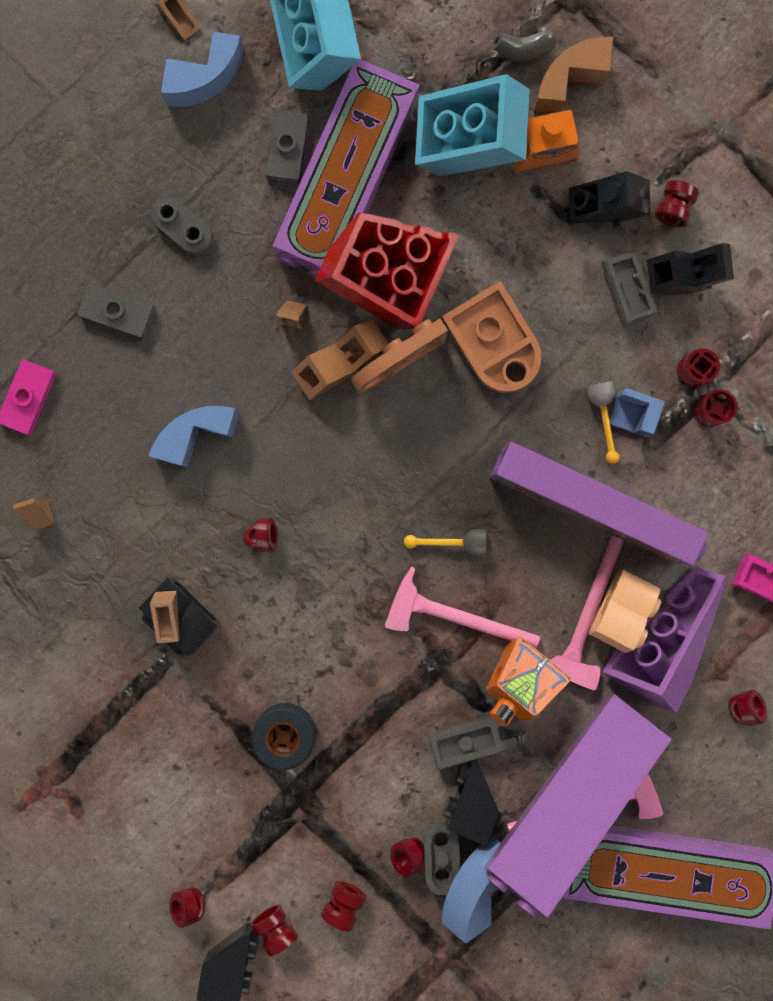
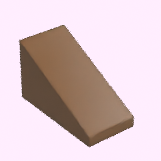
(179, 17)
(292, 314)
(35, 512)
(165, 616)

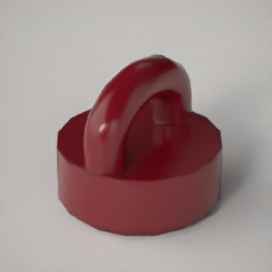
(265, 535)
(750, 709)
(407, 856)
(187, 907)

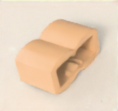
(625, 612)

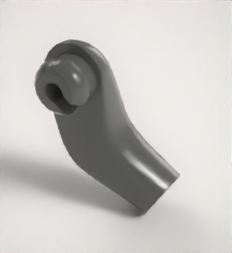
(525, 48)

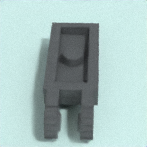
(471, 741)

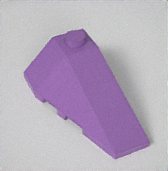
(674, 643)

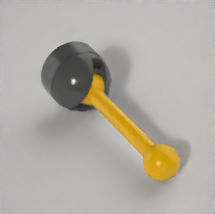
(473, 542)

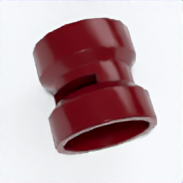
(676, 204)
(691, 371)
(722, 405)
(343, 906)
(275, 932)

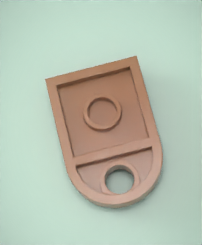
(494, 336)
(401, 354)

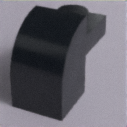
(690, 272)

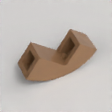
(581, 63)
(341, 360)

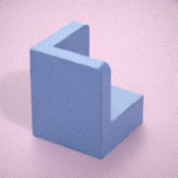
(636, 412)

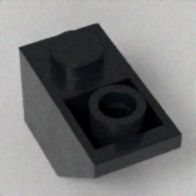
(610, 199)
(473, 808)
(225, 967)

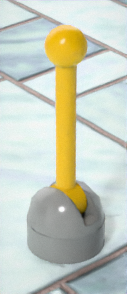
(601, 396)

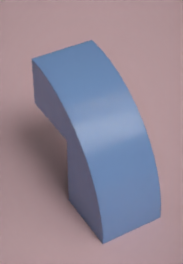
(194, 83)
(179, 437)
(469, 897)

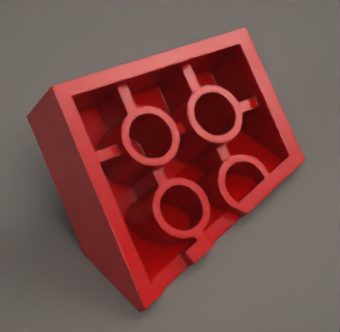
(387, 267)

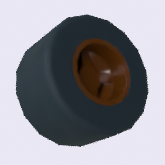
(280, 747)

